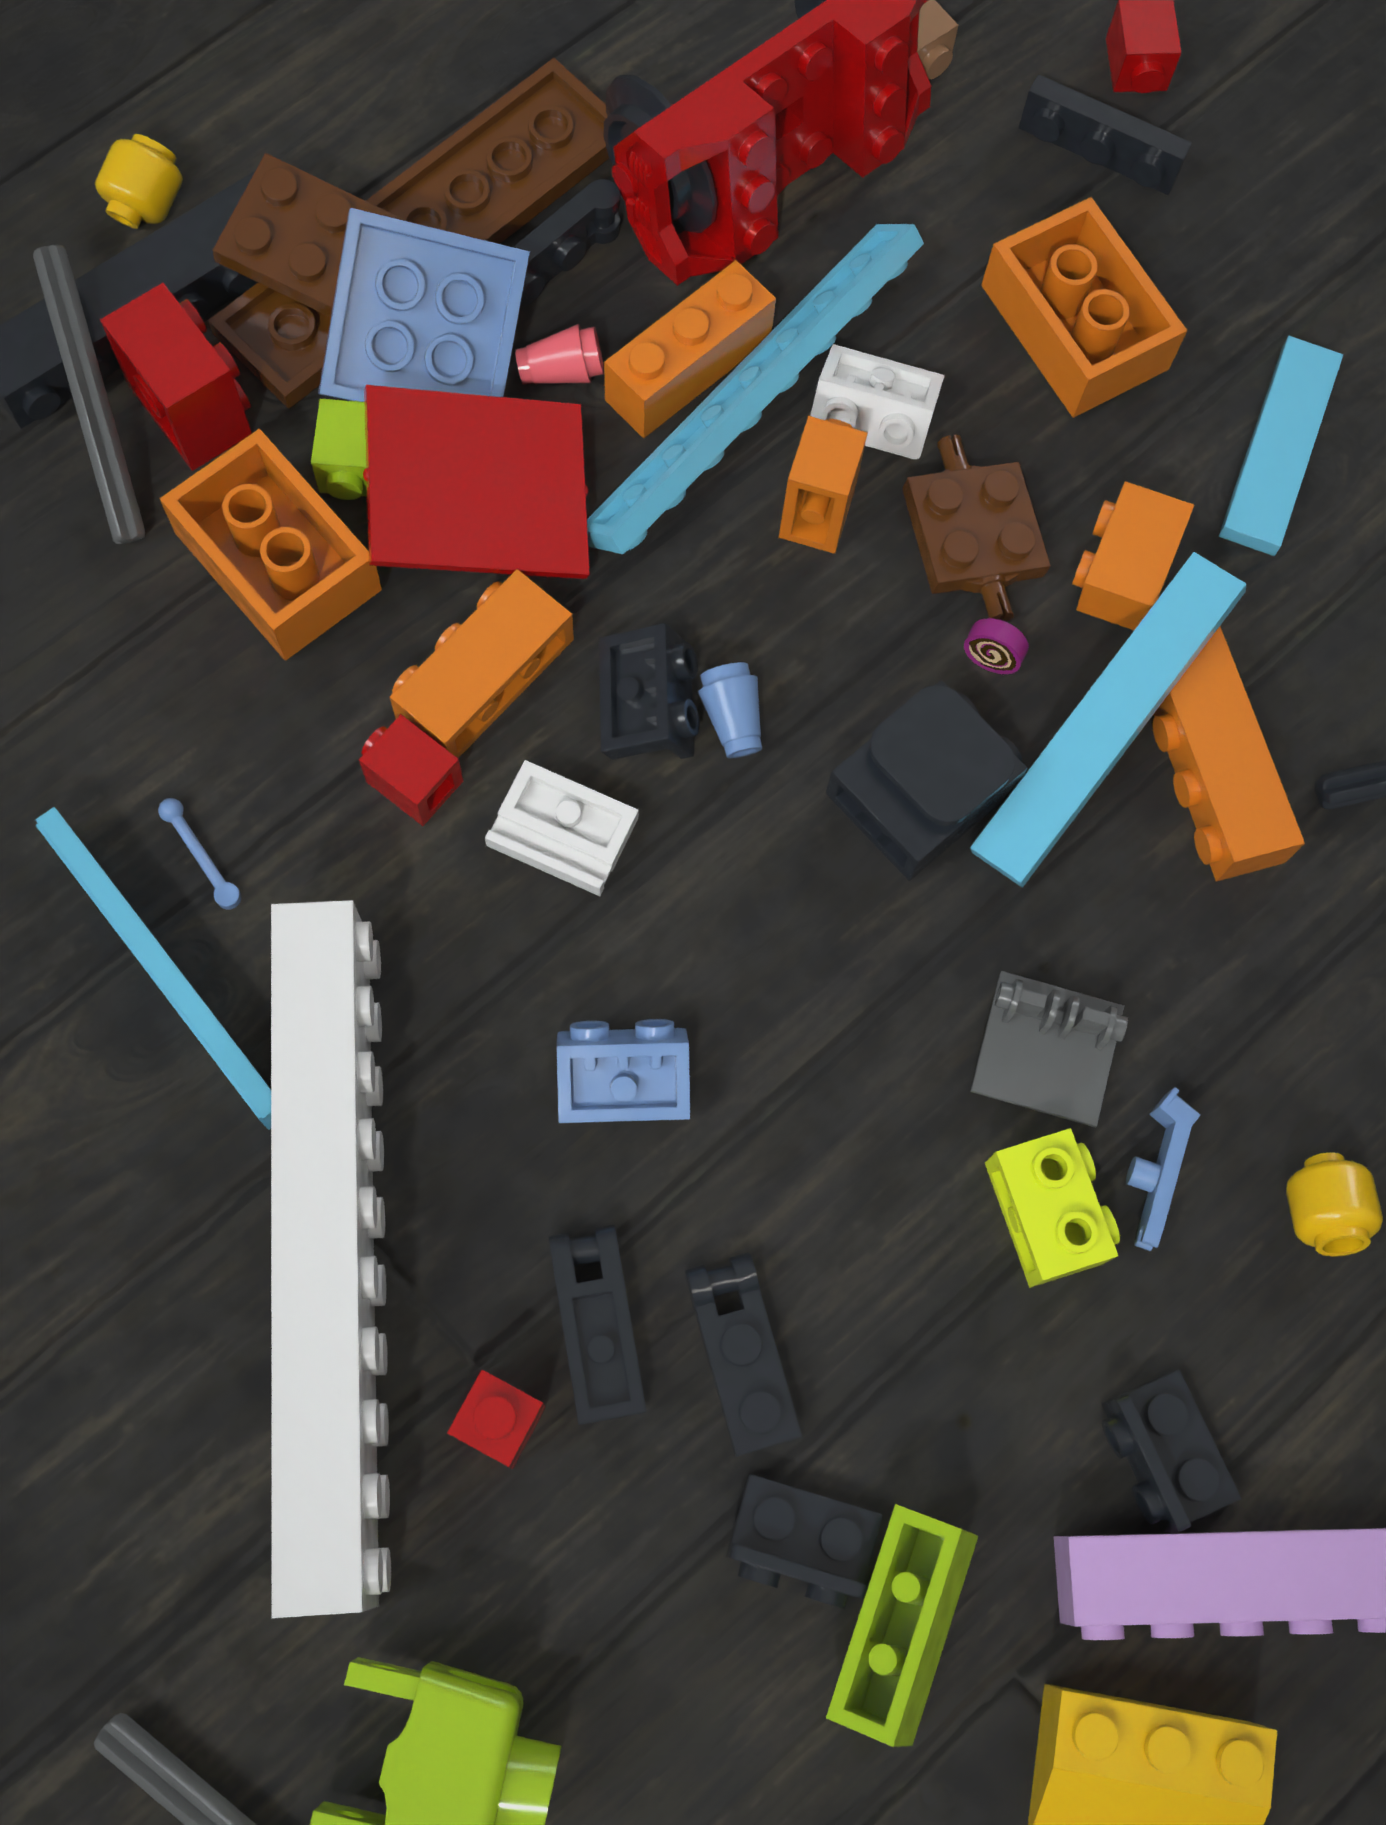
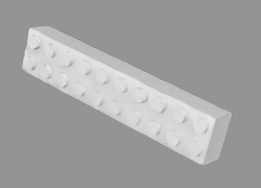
(326, 1264)

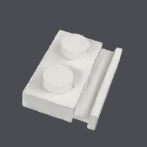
(562, 827)

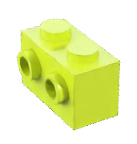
(1053, 1207)

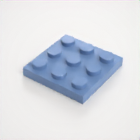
(421, 310)

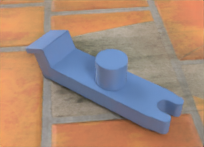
(1161, 1177)

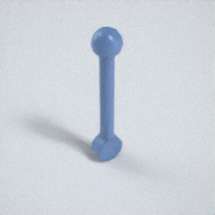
(225, 893)

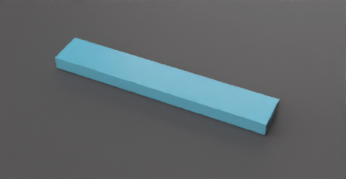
(1108, 719)
(158, 964)

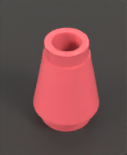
(561, 358)

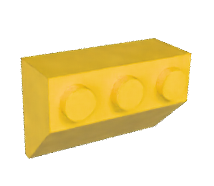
(1147, 1764)

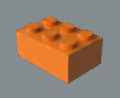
(1082, 306)
(272, 544)

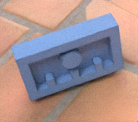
(623, 1072)

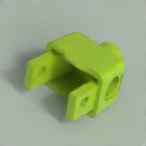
(456, 1753)

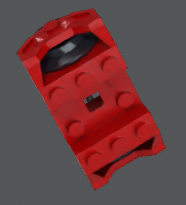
(720, 156)

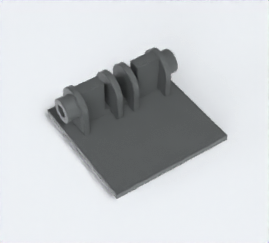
(1048, 1048)

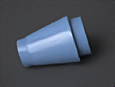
(733, 707)

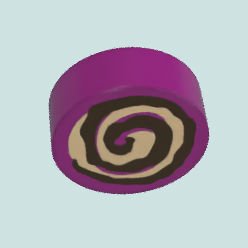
(996, 646)

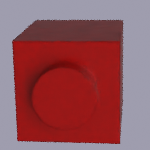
(1143, 45)
(410, 769)
(497, 1419)

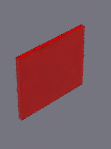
(475, 483)

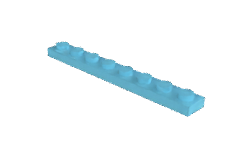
(740, 398)

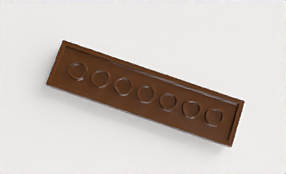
(472, 184)

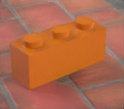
(688, 349)
(483, 663)

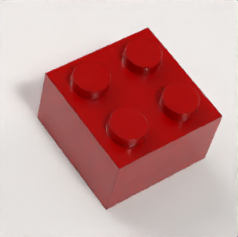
(179, 374)

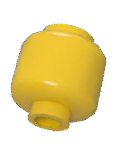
(138, 181)
(1334, 1205)

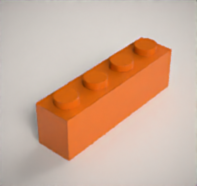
(1225, 768)

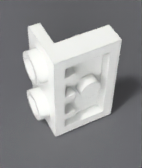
(879, 398)

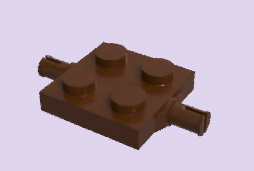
(975, 528)

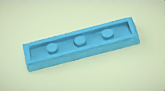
(1281, 446)

